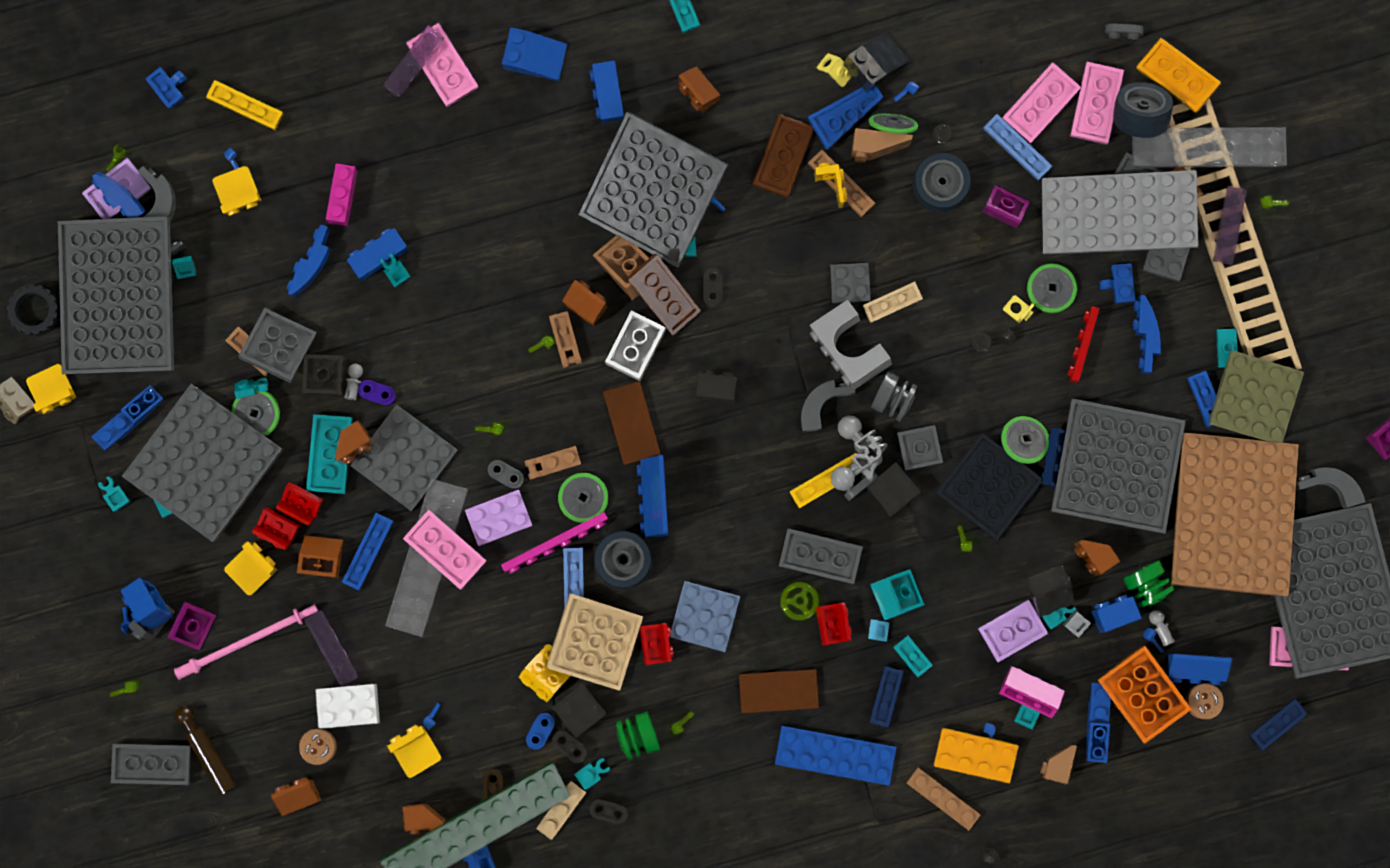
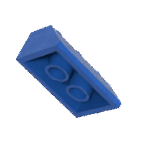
(1197, 668)

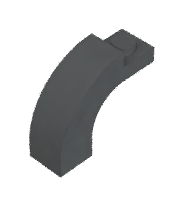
(165, 197)
(811, 409)
(1343, 484)

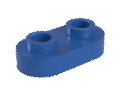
(540, 731)

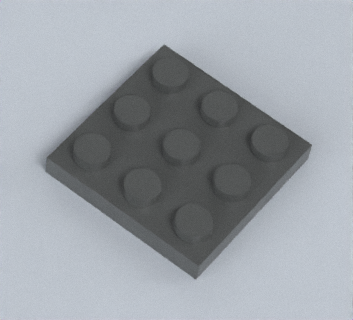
(277, 345)

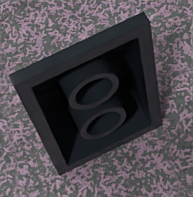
(875, 61)

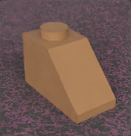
(1059, 765)

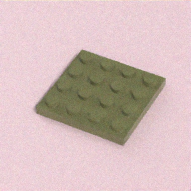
(1255, 397)

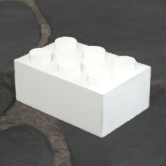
(635, 346)
(347, 706)

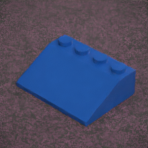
(653, 496)

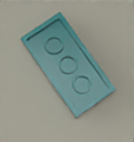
(323, 470)

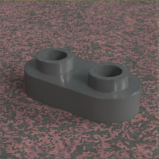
(1131, 31)
(505, 474)
(855, 489)

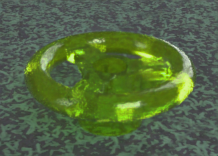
(786, 601)

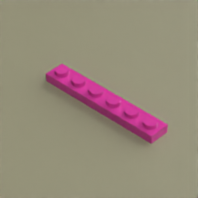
(548, 547)

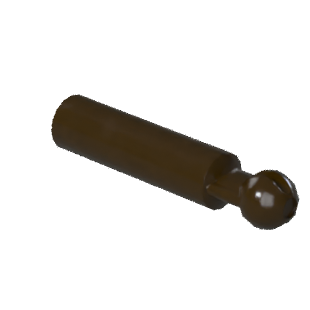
(205, 751)

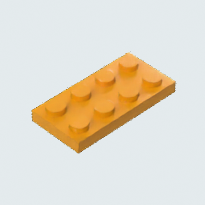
(1178, 75)
(975, 755)

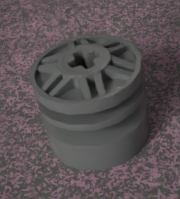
(894, 396)

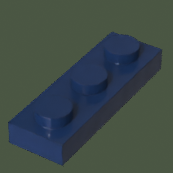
(1053, 457)
(886, 696)
(1278, 724)

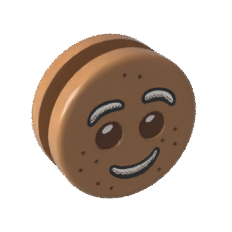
(1204, 701)
(318, 746)

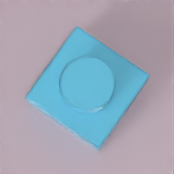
(878, 630)

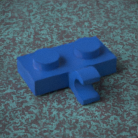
(166, 87)
(1121, 283)

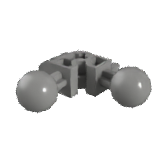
(850, 428)

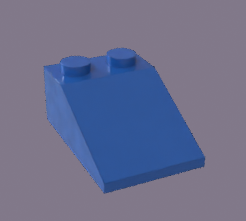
(533, 54)

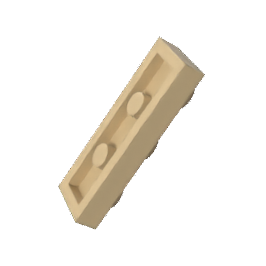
(892, 302)
(559, 813)

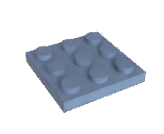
(704, 616)

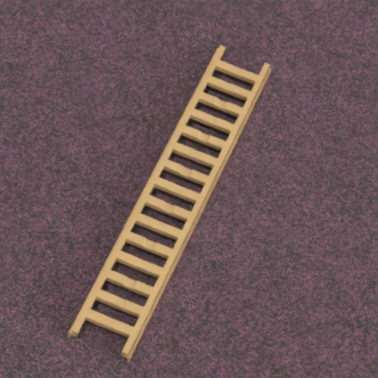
(1222, 273)

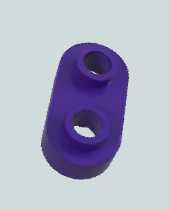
(376, 392)

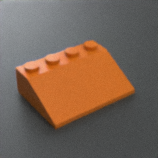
(1144, 694)

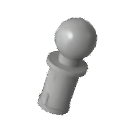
(355, 371)
(1157, 617)

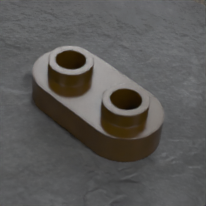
(489, 787)

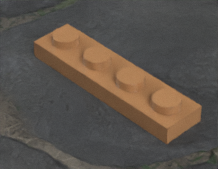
(856, 197)
(943, 799)

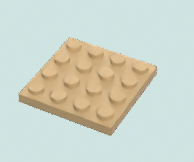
(594, 642)

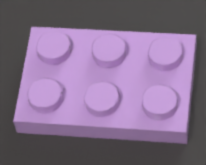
(126, 175)
(498, 518)
(1013, 631)

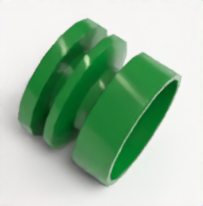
(1148, 584)
(637, 735)

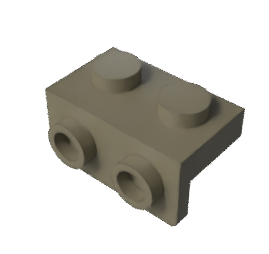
(14, 401)

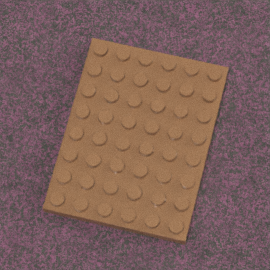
(1234, 514)

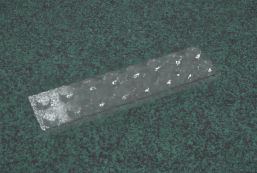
(1212, 148)
(419, 577)

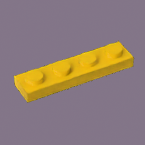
(244, 105)
(818, 485)

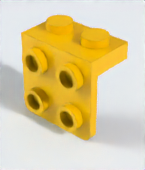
(825, 172)
(236, 191)
(50, 389)
(250, 568)
(542, 679)
(414, 751)

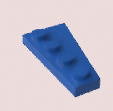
(843, 114)

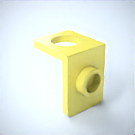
(835, 69)
(1025, 311)

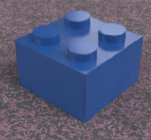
(145, 604)
(1116, 614)

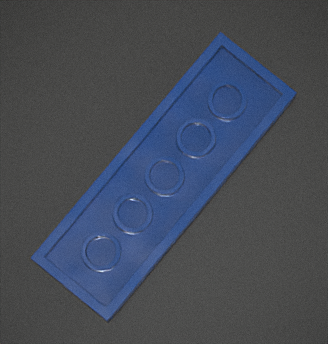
(835, 755)

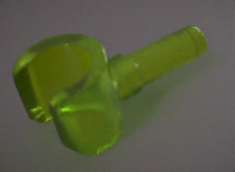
(115, 158)
(1267, 202)
(547, 341)
(496, 428)
(966, 546)
(130, 687)
(677, 727)

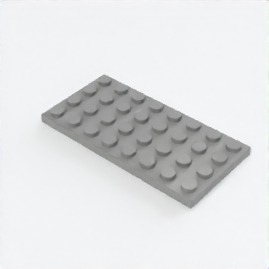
(1120, 212)

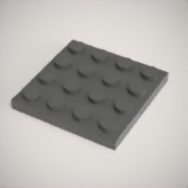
(404, 458)

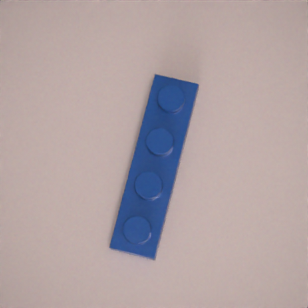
(367, 551)

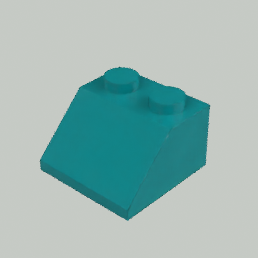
(897, 594)

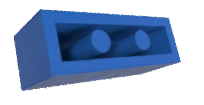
(607, 92)
(368, 259)

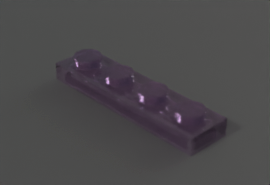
(413, 61)
(1229, 225)
(331, 648)

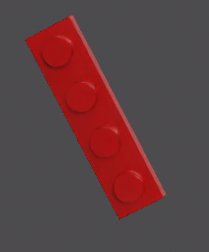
(1081, 351)

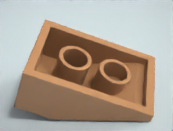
(874, 144)
(620, 260)

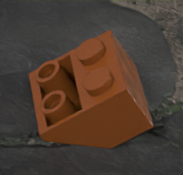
(698, 89)
(584, 302)
(352, 442)
(1096, 555)
(320, 556)
(296, 797)
(421, 817)

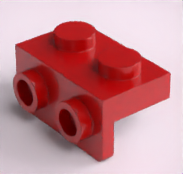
(299, 504)
(275, 529)
(833, 623)
(656, 643)

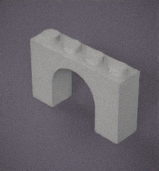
(854, 369)

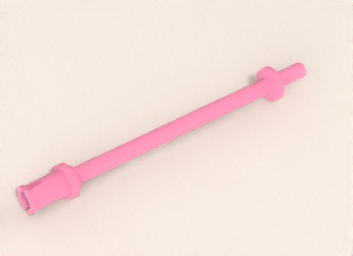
(194, 666)

